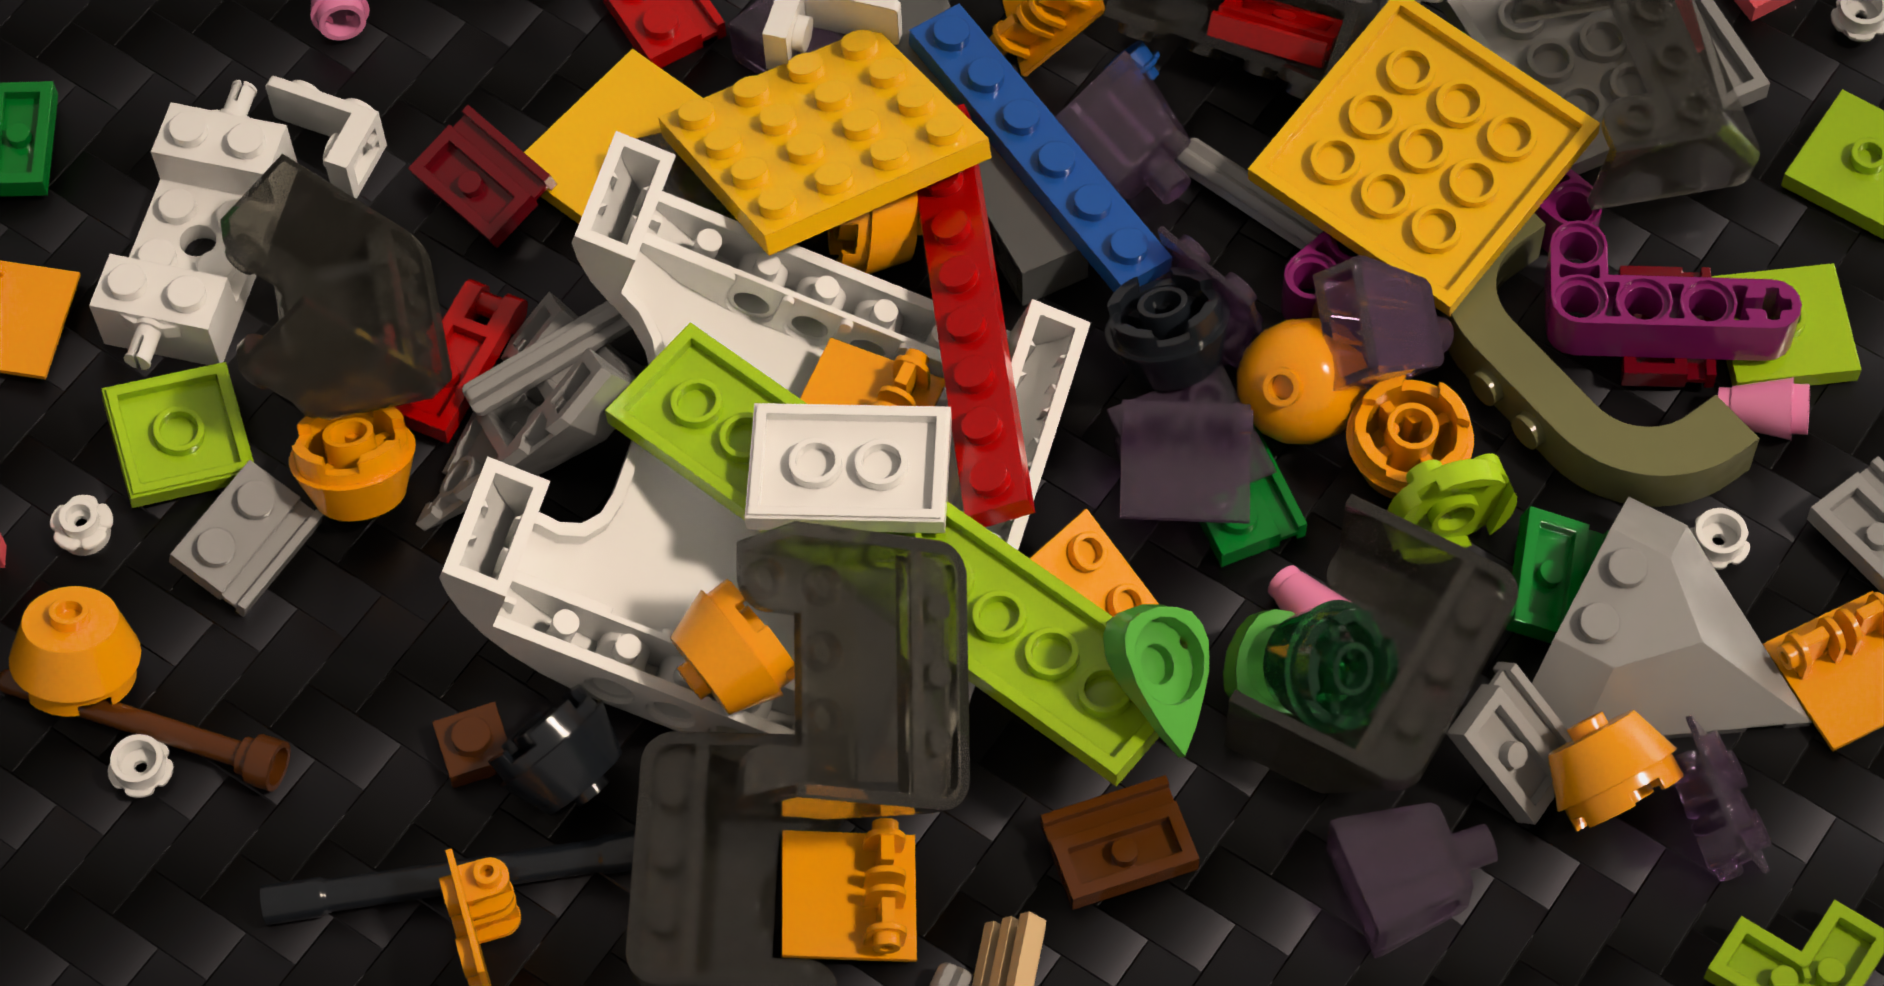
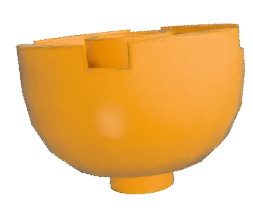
(1291, 382)

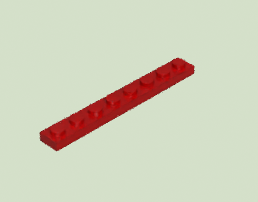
(975, 349)

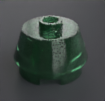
(1330, 666)

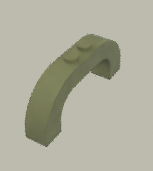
(1574, 435)

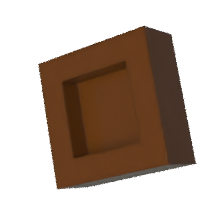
(469, 742)

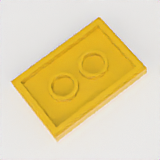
(622, 101)

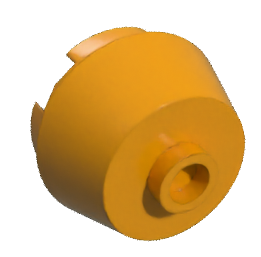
(878, 237)
(1405, 425)
(354, 463)
(74, 651)
(730, 651)
(1610, 767)

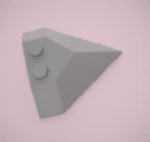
(540, 425)
(1661, 639)

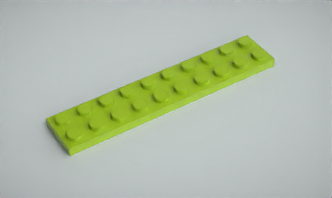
(1028, 632)

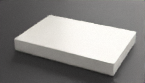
(849, 467)

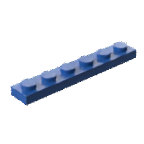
(1039, 149)

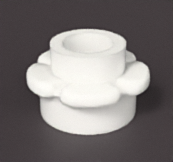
(1858, 29)
(1727, 526)
(86, 538)
(132, 752)

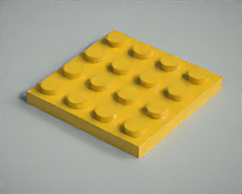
(823, 139)
(1424, 150)

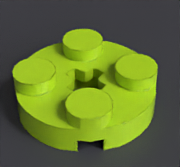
(1457, 497)

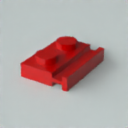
(667, 28)
(1276, 29)

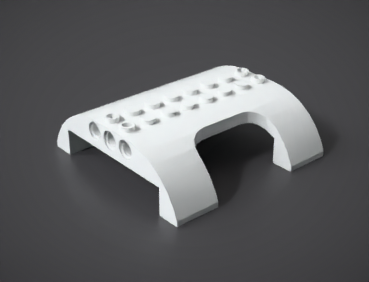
(608, 592)

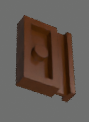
(1119, 842)

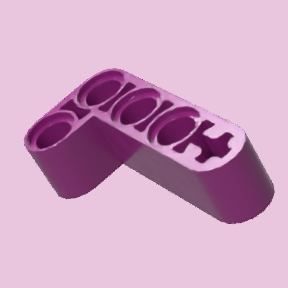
(1765, 308)

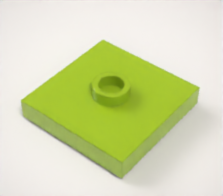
(1844, 163)
(1823, 339)
(177, 433)

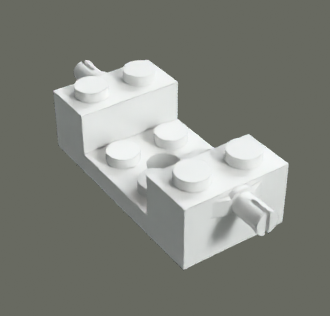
(159, 294)

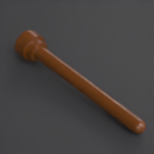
(258, 760)

